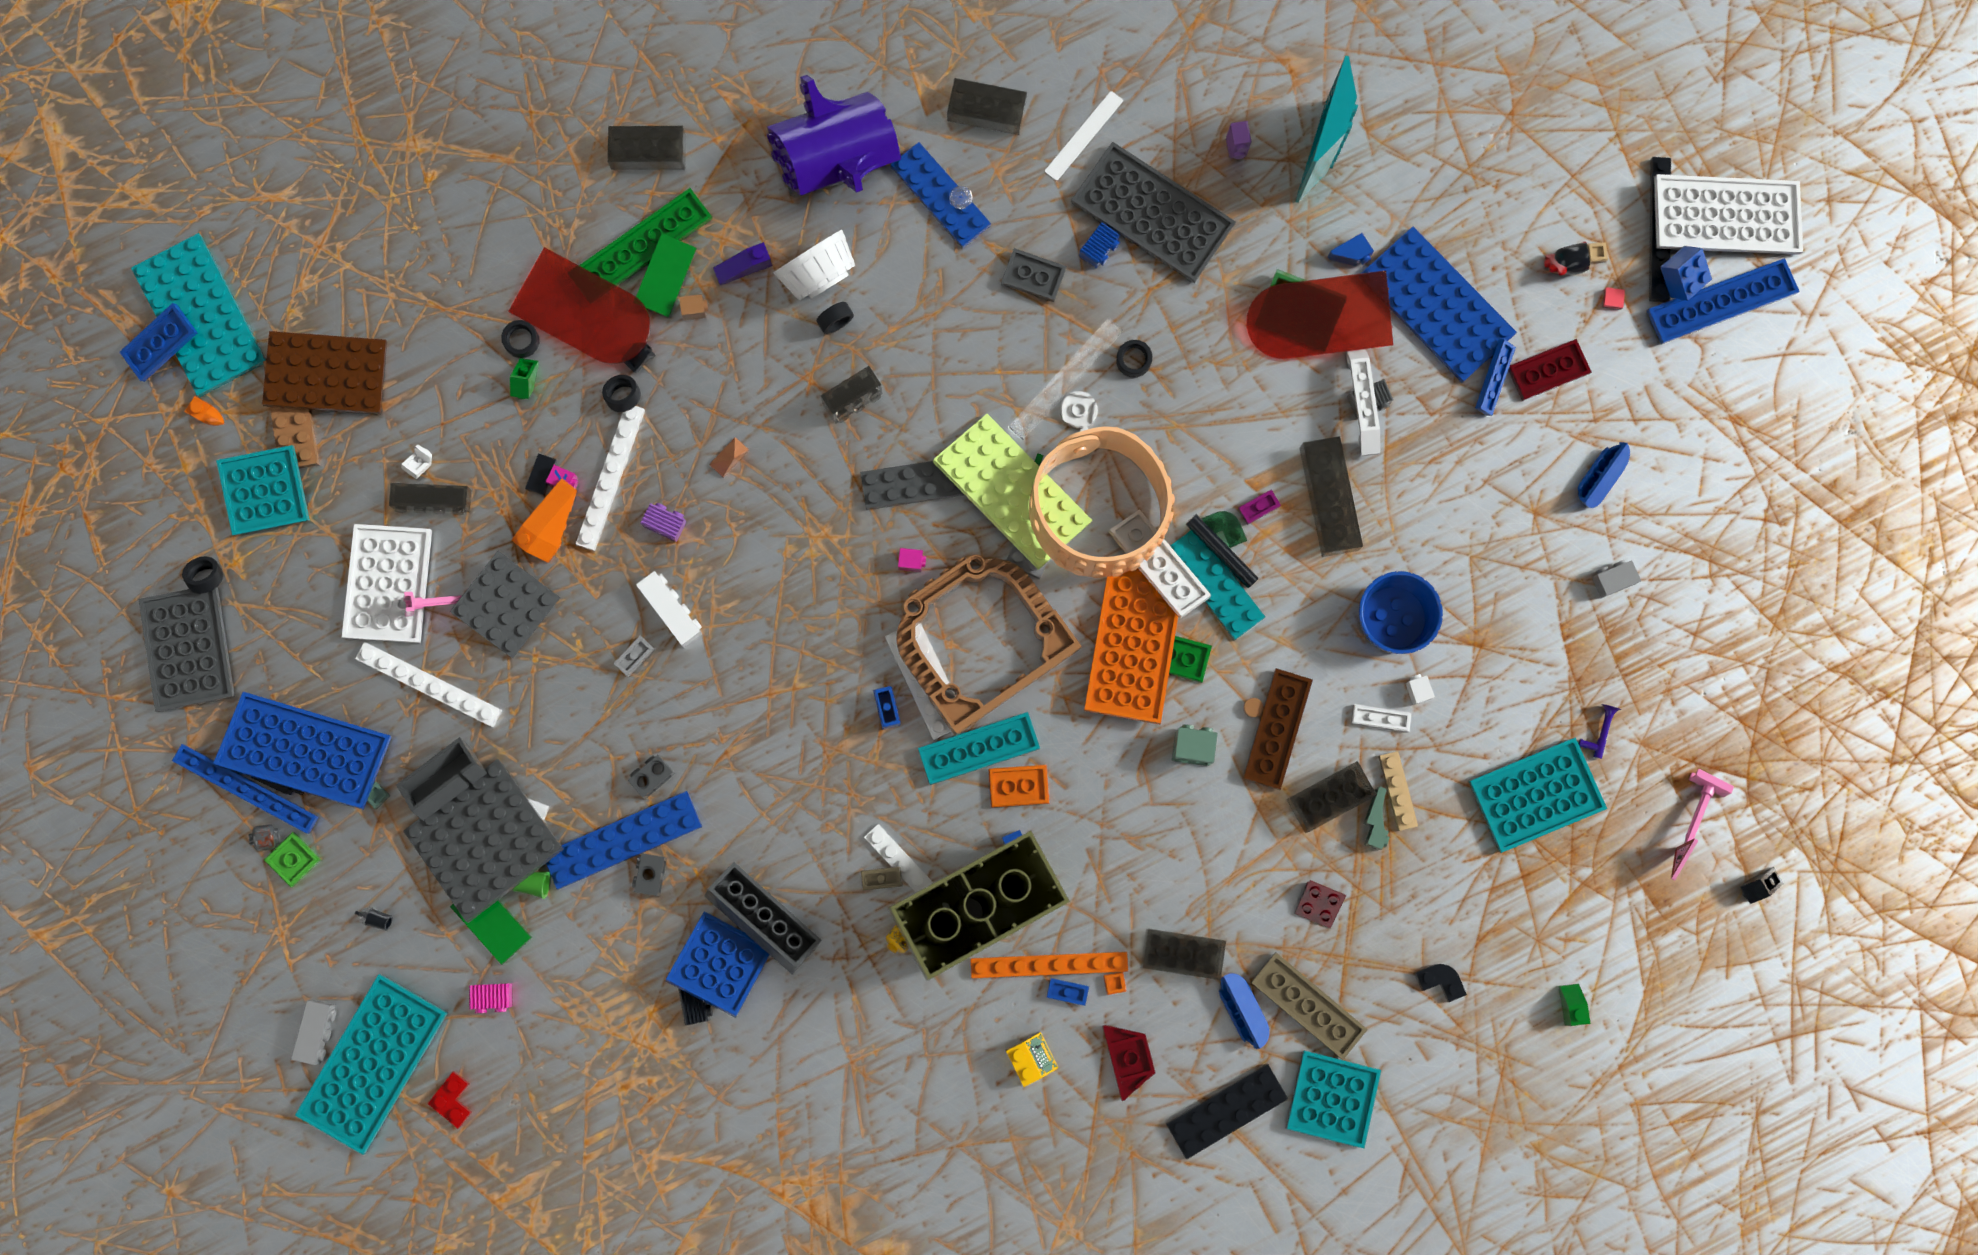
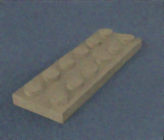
(1309, 1006)

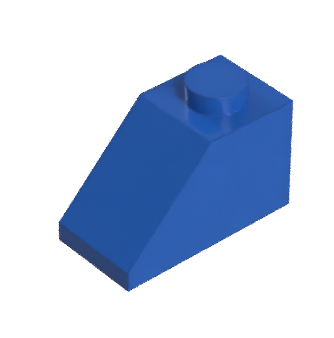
(1353, 251)

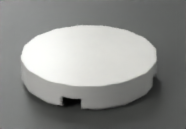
(1079, 410)

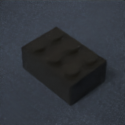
(852, 395)

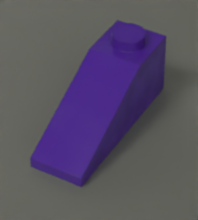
(743, 264)

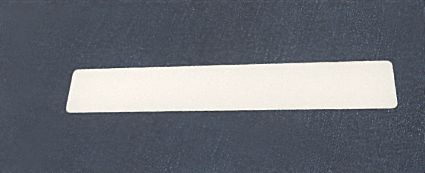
(1084, 135)

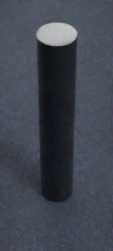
(1222, 551)

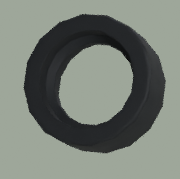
(835, 317)
(513, 326)
(1134, 372)
(624, 404)
(200, 564)

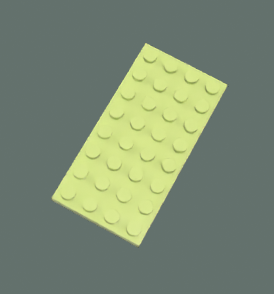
(999, 483)

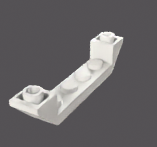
(1365, 401)

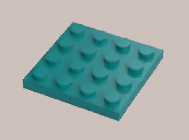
(263, 490)
(1333, 1099)

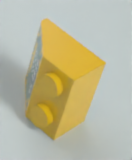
(1032, 1059)

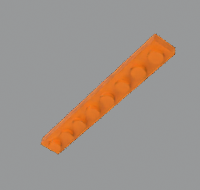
(1049, 965)

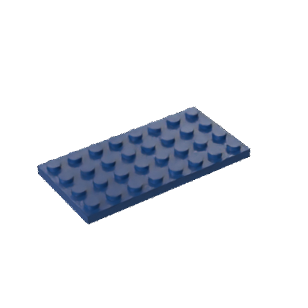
(1440, 305)
(302, 750)

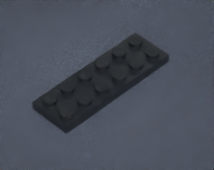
(1227, 1111)

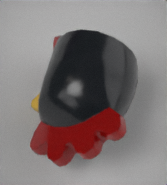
(1569, 260)

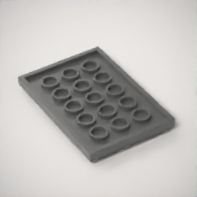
(186, 649)

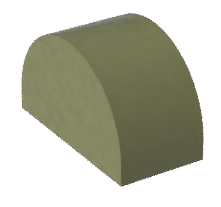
(985, 903)

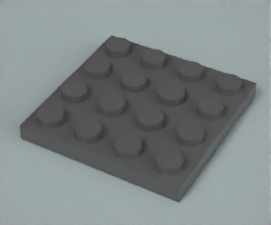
(505, 604)

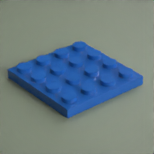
(718, 965)

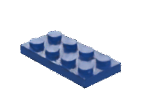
(158, 342)

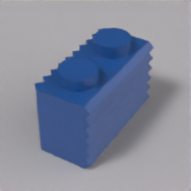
(1099, 245)
(887, 707)

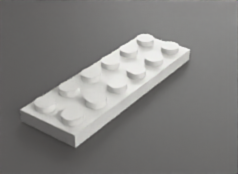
(1164, 569)
(933, 720)

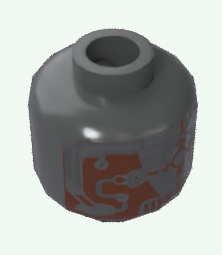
(264, 837)

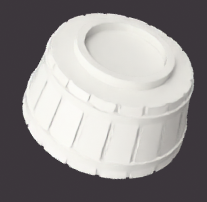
(817, 267)

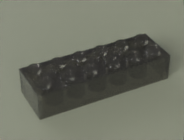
(1331, 496)

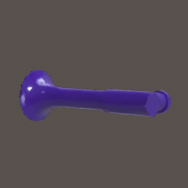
(1601, 743)

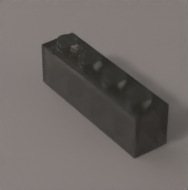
(430, 498)

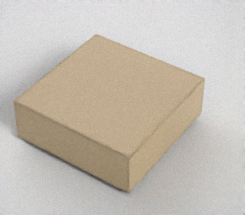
(1597, 252)

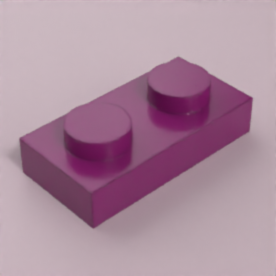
(1259, 507)

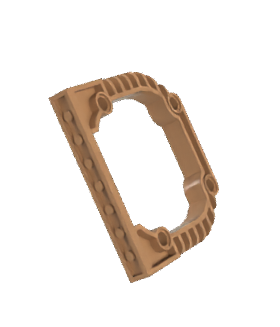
(964, 711)

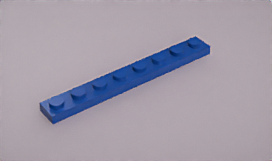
(245, 789)

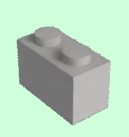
(1616, 579)

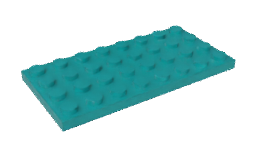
(193, 281)
(371, 1064)

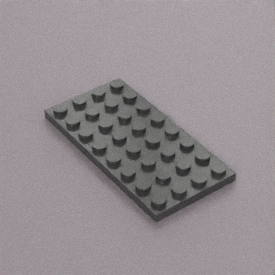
(1153, 212)

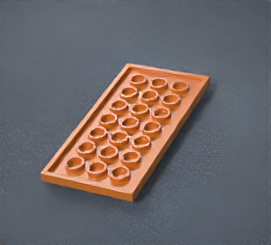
(1131, 650)

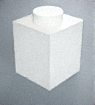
(1419, 689)

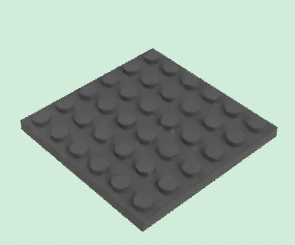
(484, 841)

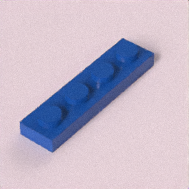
(1495, 377)

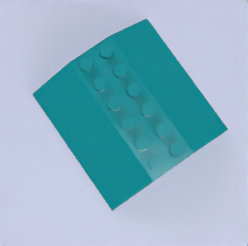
(1332, 129)

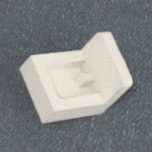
(417, 462)

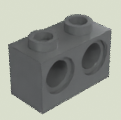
(654, 780)

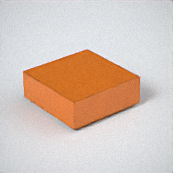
(1115, 983)

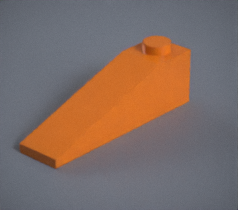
(545, 526)

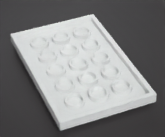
(381, 568)

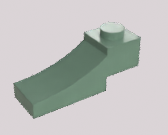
(1377, 835)

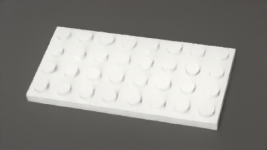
(1728, 214)

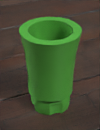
(536, 884)

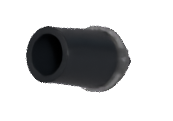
(374, 918)

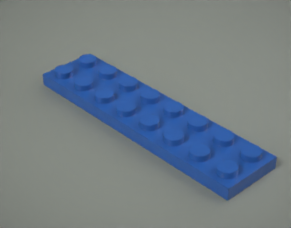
(1723, 301)
(624, 840)

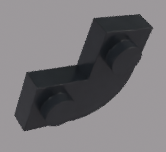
(1445, 977)

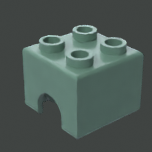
(1194, 745)

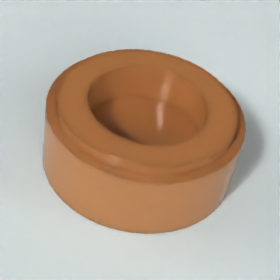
(1253, 707)

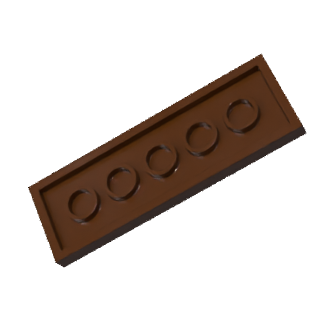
(1277, 729)

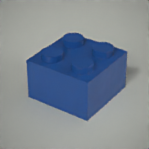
(1686, 273)

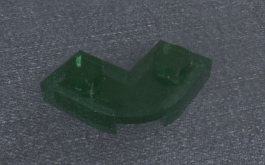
(1227, 523)

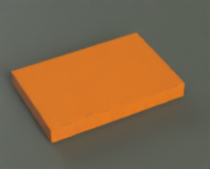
(1018, 786)

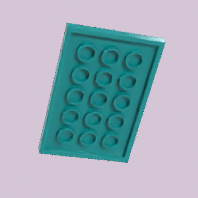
(1537, 795)

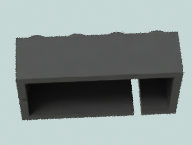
(441, 779)

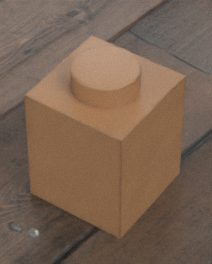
(693, 307)

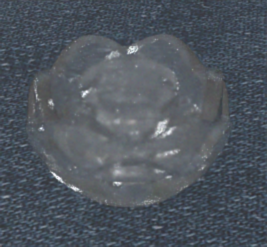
(963, 202)

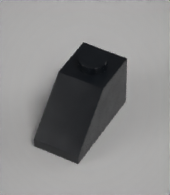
(1761, 886)

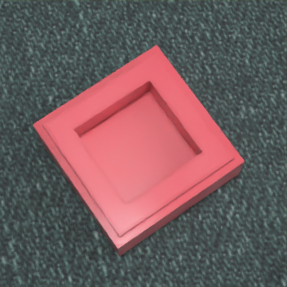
(1613, 298)

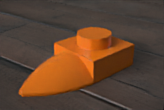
(204, 412)

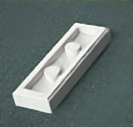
(1381, 718)

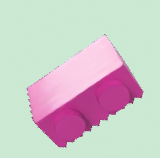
(490, 996)

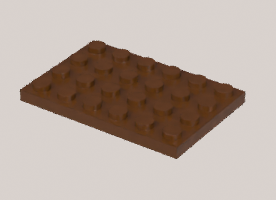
(324, 372)

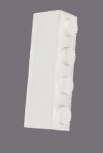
(669, 609)

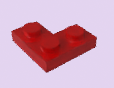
(446, 1101)

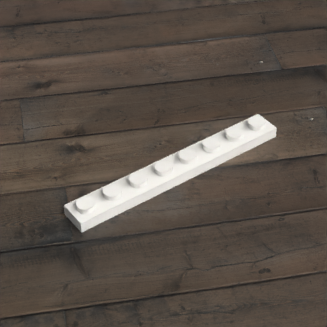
(610, 478)
(429, 684)

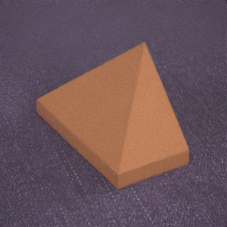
(729, 457)

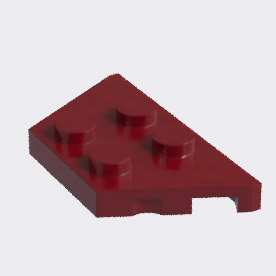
(1129, 1058)

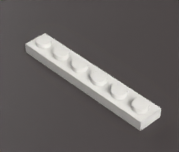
(897, 857)

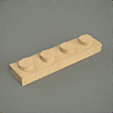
(1398, 791)

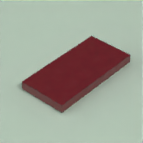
(1549, 370)

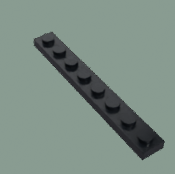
(1657, 287)

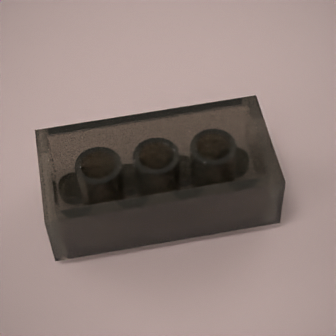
(986, 106)
(646, 147)
(1331, 797)
(1183, 954)

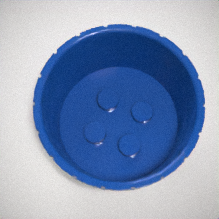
(1400, 612)

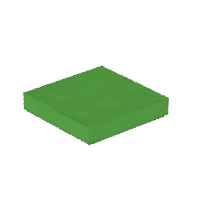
(292, 859)

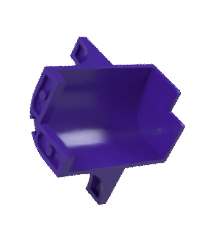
(833, 141)

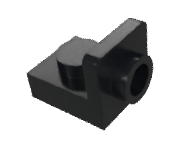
(640, 359)

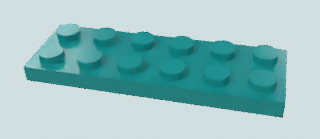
(1228, 598)
(979, 748)

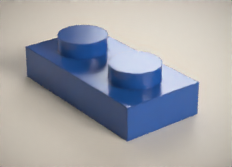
(1067, 991)

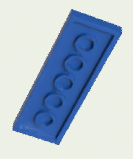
(933, 188)

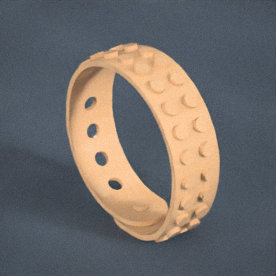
(1080, 445)

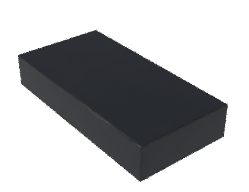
(539, 474)

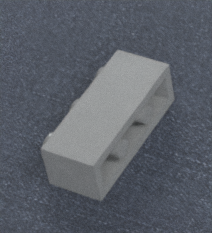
(314, 1032)

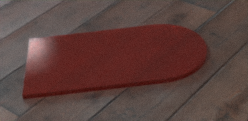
(582, 310)
(1322, 316)

